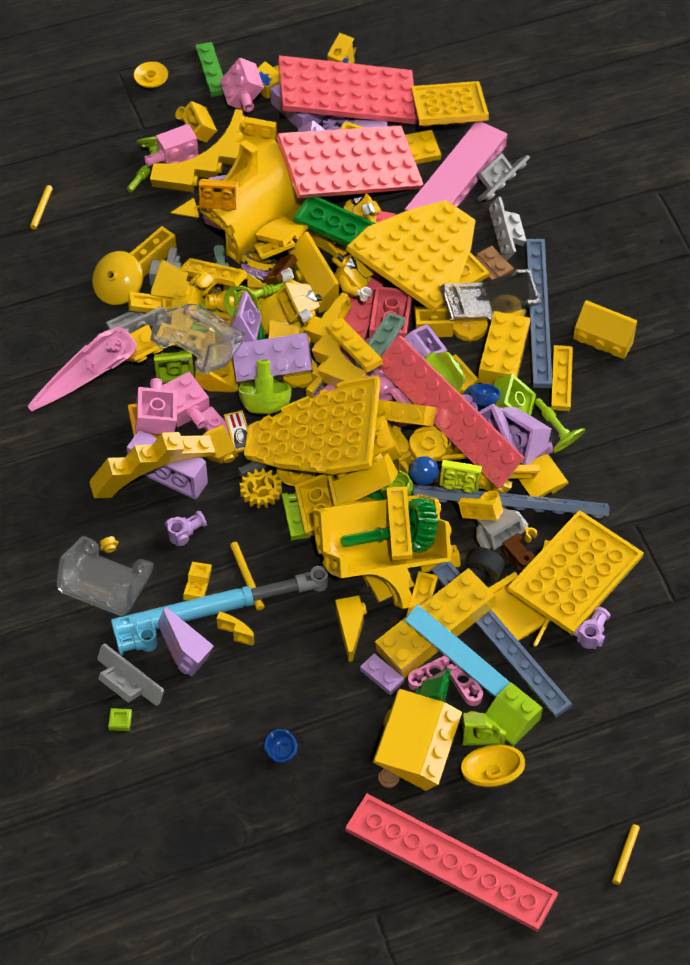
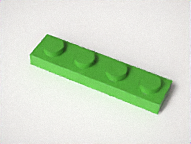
(210, 68)

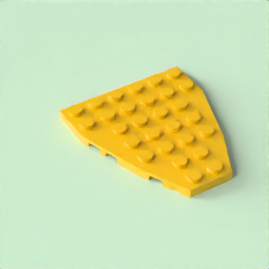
(418, 249)
(320, 433)

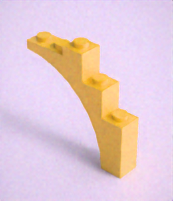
(186, 174)
(327, 349)
(141, 459)

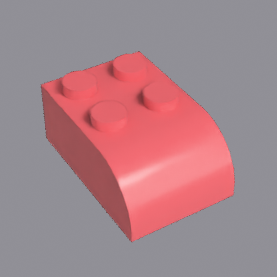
(392, 301)

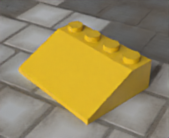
(417, 738)

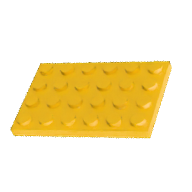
(575, 572)

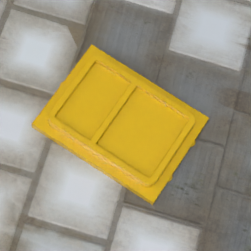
(513, 612)

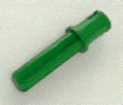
(378, 534)

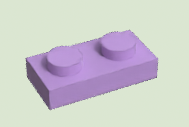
(382, 674)

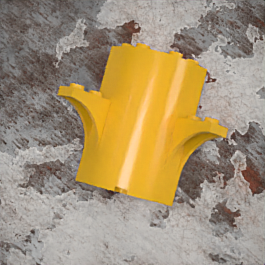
(263, 196)
(374, 557)

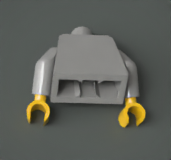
(492, 533)

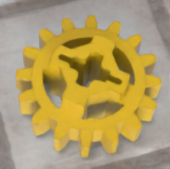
(260, 488)

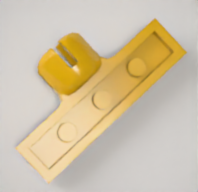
(208, 274)

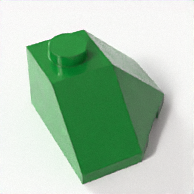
(436, 686)

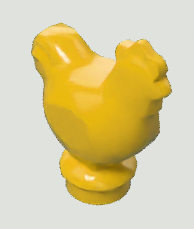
(217, 301)

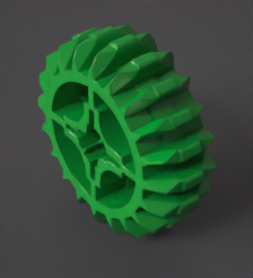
(422, 524)

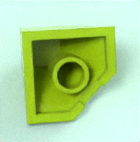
(481, 730)

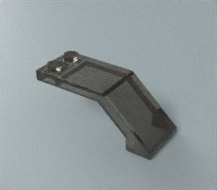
(500, 294)

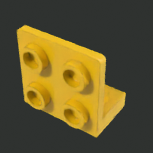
(259, 132)
(144, 344)

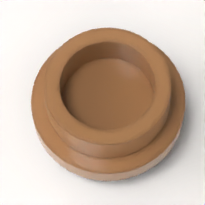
(388, 779)

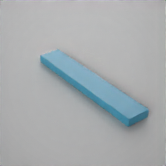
(456, 651)

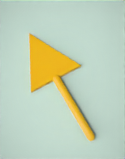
(188, 209)

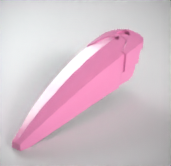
(90, 362)

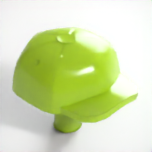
(447, 367)
(266, 394)

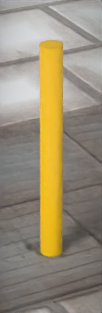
(245, 571)

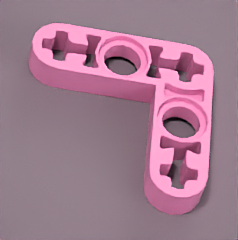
(455, 673)

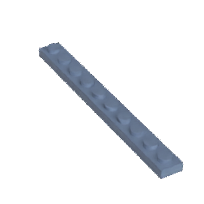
(539, 316)
(519, 502)
(513, 652)

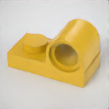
(485, 508)

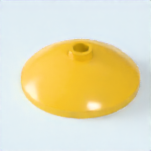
(126, 277)
(273, 311)
(493, 765)

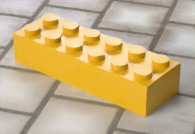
(454, 606)

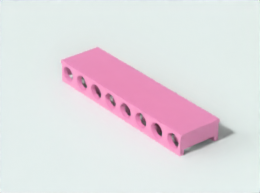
(457, 172)

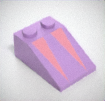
(185, 644)

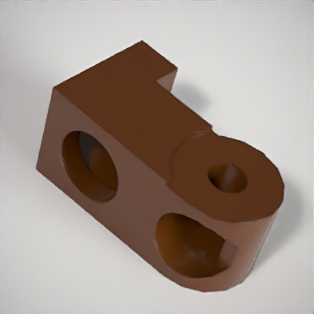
(516, 552)

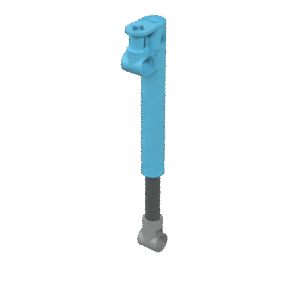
(134, 628)

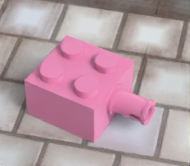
(242, 85)
(174, 146)
(190, 400)
(156, 409)

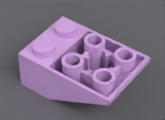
(425, 341)

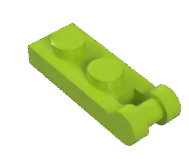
(293, 516)

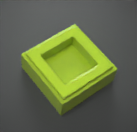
(120, 719)

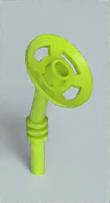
(143, 173)
(264, 291)
(565, 435)

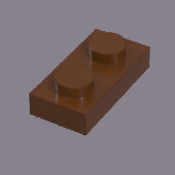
(283, 263)

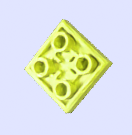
(460, 476)

